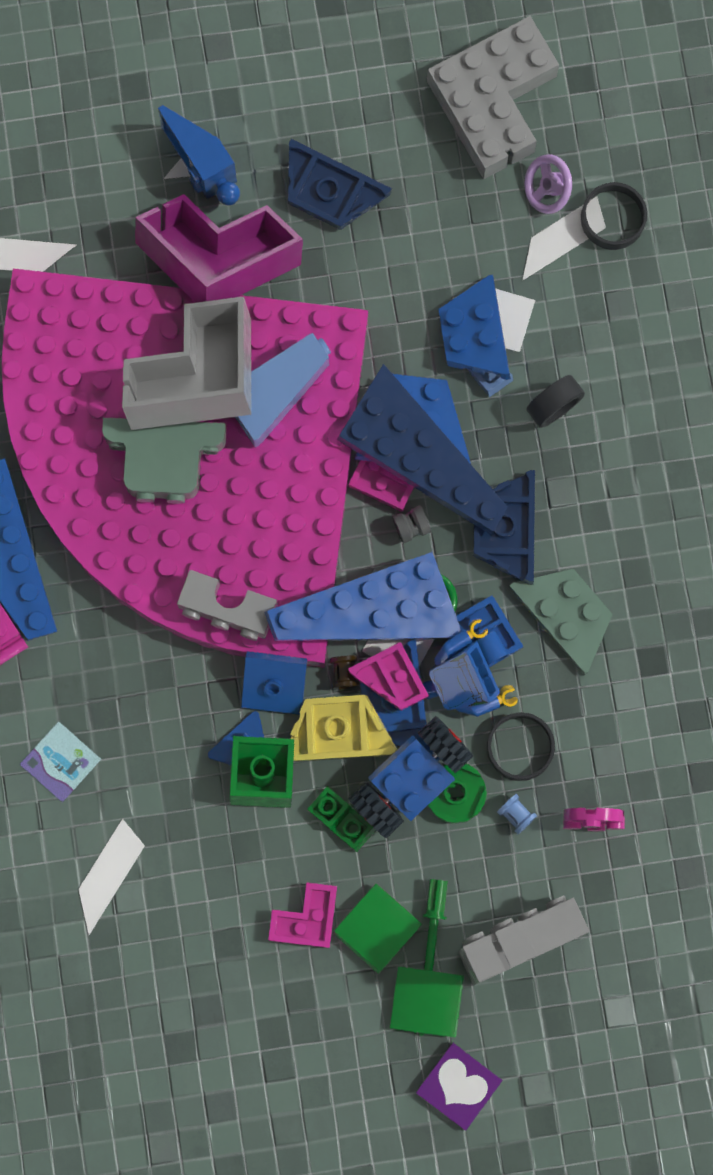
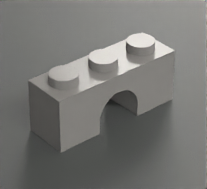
(199, 599)

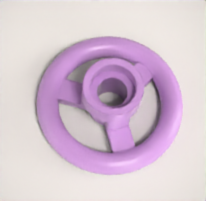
(550, 184)

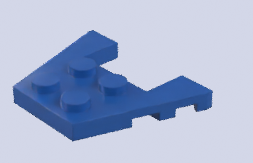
(437, 402)

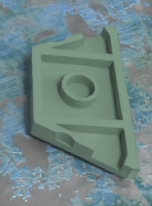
(567, 613)

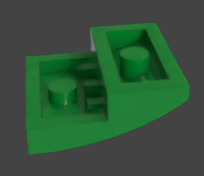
(377, 928)
(427, 1001)

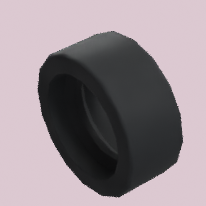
(555, 401)

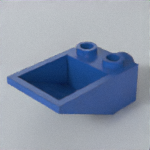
(203, 155)

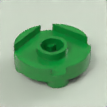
(462, 809)

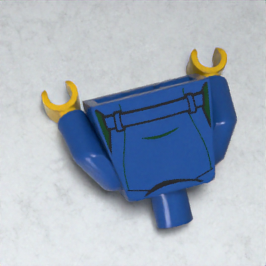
(464, 677)

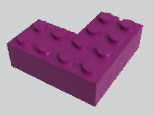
(213, 260)

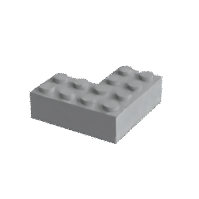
(479, 92)
(204, 380)
(522, 941)

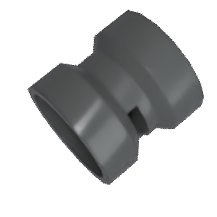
(405, 527)

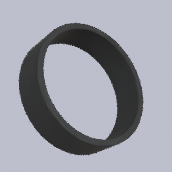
(623, 188)
(531, 717)

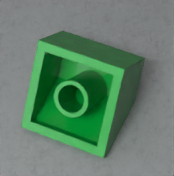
(262, 772)

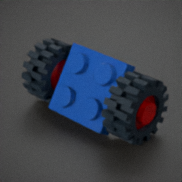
(411, 777)

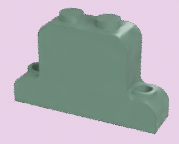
(164, 458)

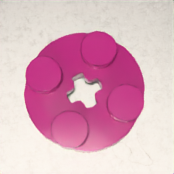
(594, 819)

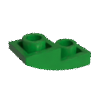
(341, 819)

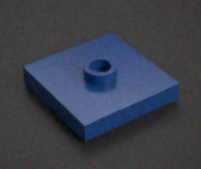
(274, 682)

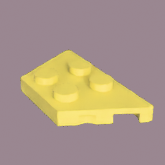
(339, 730)

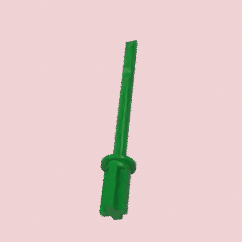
(434, 911)

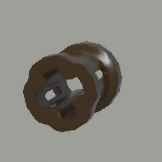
(343, 678)

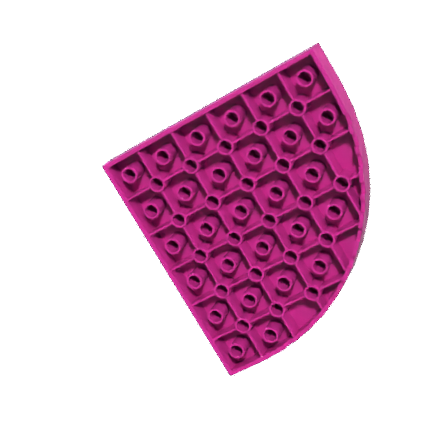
(261, 513)

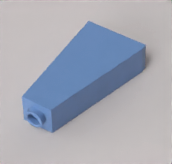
(280, 385)

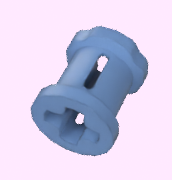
(516, 814)

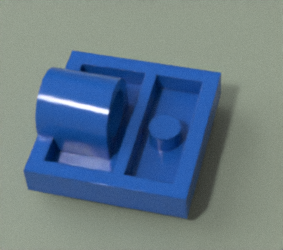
(500, 640)

